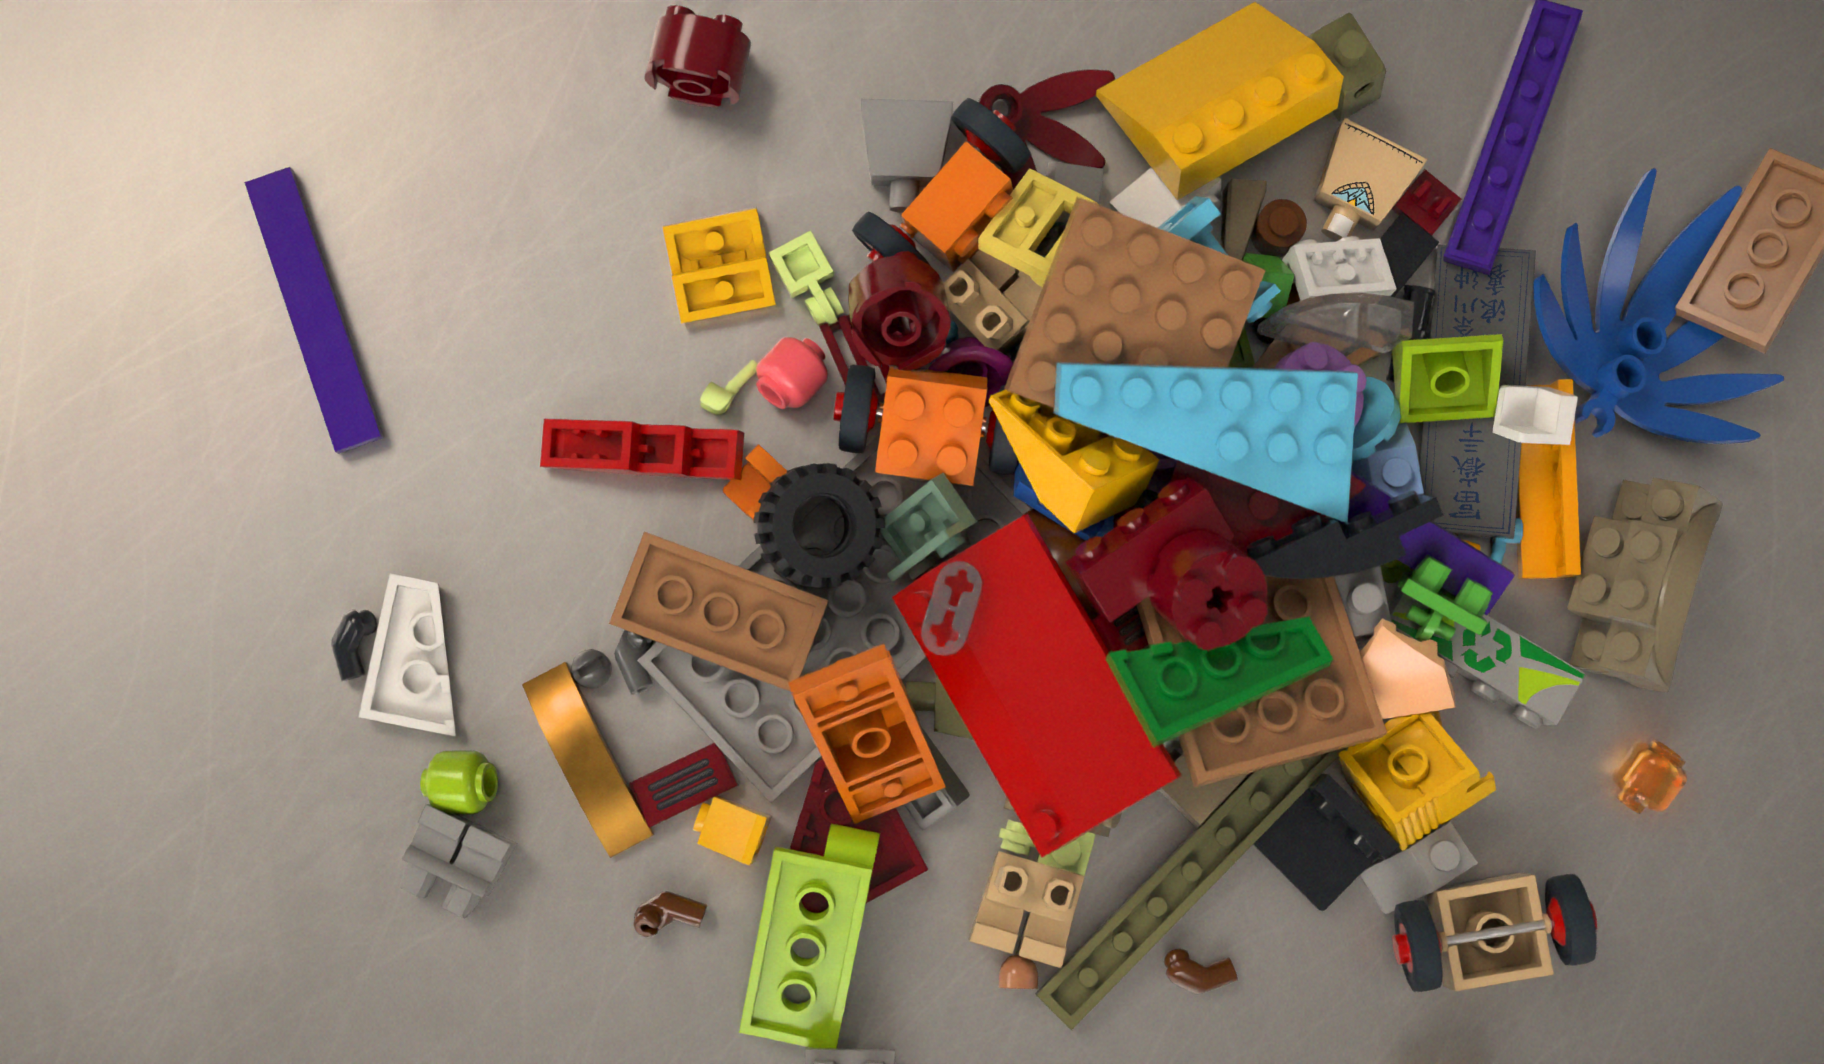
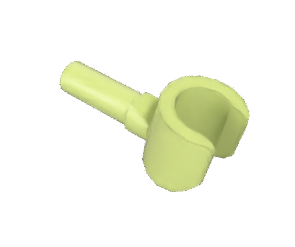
(717, 399)

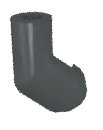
(627, 653)

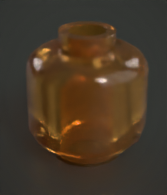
(1649, 776)

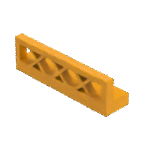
(1549, 507)

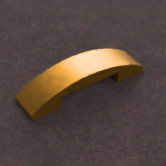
(586, 760)

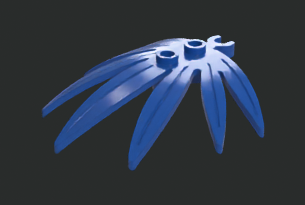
(1625, 356)

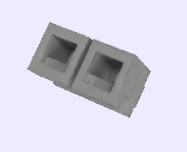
(458, 853)

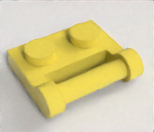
(1026, 221)

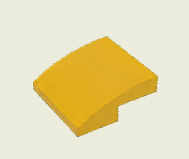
(719, 265)

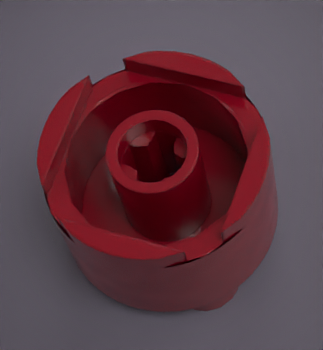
(698, 57)
(899, 312)
(1208, 589)

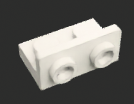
(1340, 267)

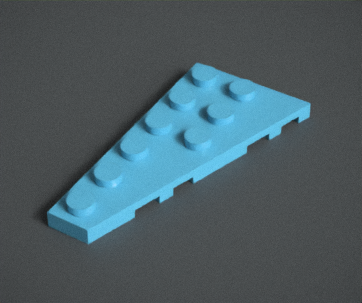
(1251, 425)

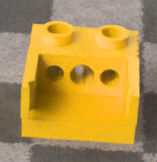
(1414, 777)

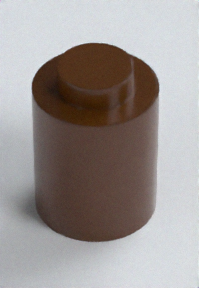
(1278, 227)

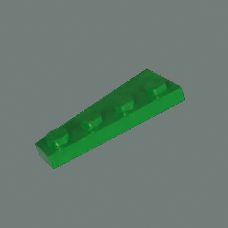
(1186, 687)

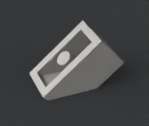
(1419, 868)

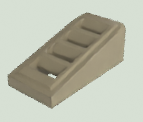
(1239, 214)

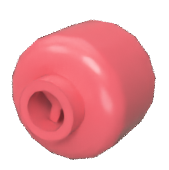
(791, 372)

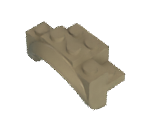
(1641, 581)

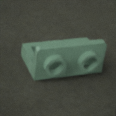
(926, 525)

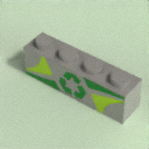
(1500, 665)

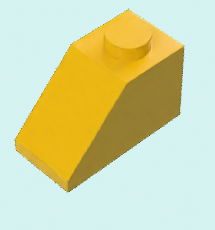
(732, 829)

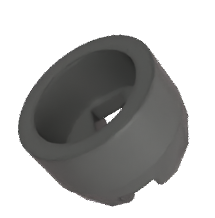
(597, 677)

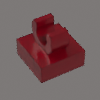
(1427, 202)

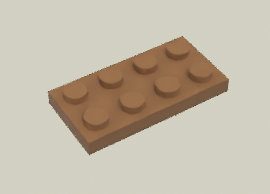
(1761, 254)
(718, 611)

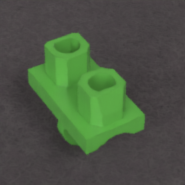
(1465, 609)

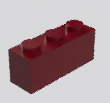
(1118, 565)

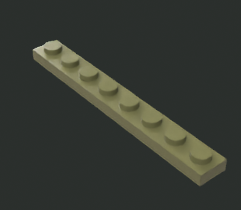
(1177, 886)

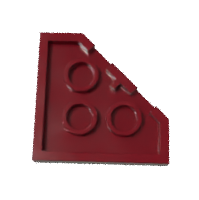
(896, 854)

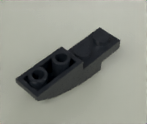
(1323, 550)

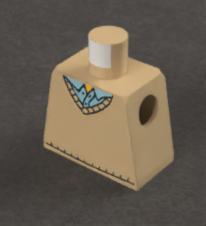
(1363, 179)

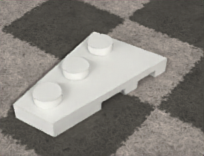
(409, 660)

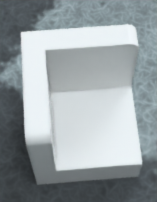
(1535, 414)

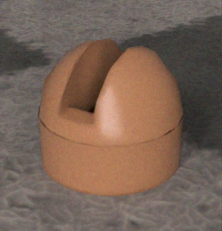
(1018, 973)

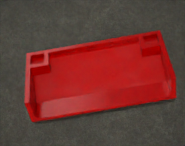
(1039, 690)

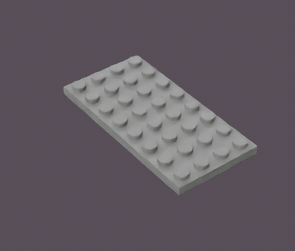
(760, 722)

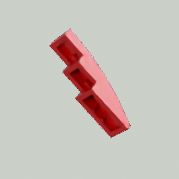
(642, 449)

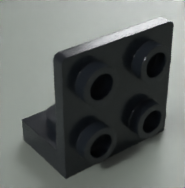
(1324, 842)

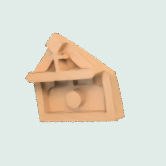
(1406, 673)

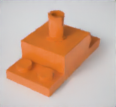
(867, 733)

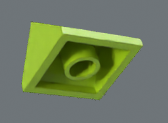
(1447, 378)

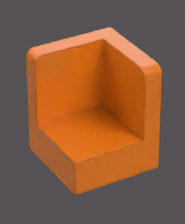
(755, 480)

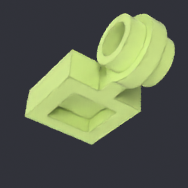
(803, 268)
(1071, 857)

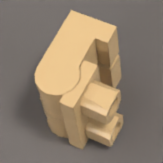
(992, 300)
(1033, 887)

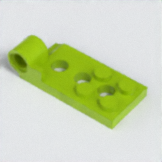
(844, 880)

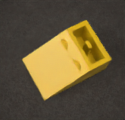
(1071, 466)

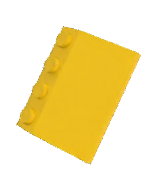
(1223, 97)

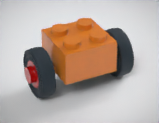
(959, 198)
(926, 421)

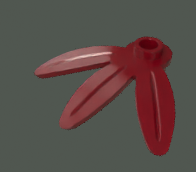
(1045, 133)

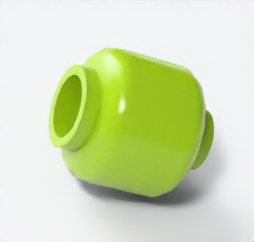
(459, 782)

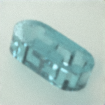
(963, 612)

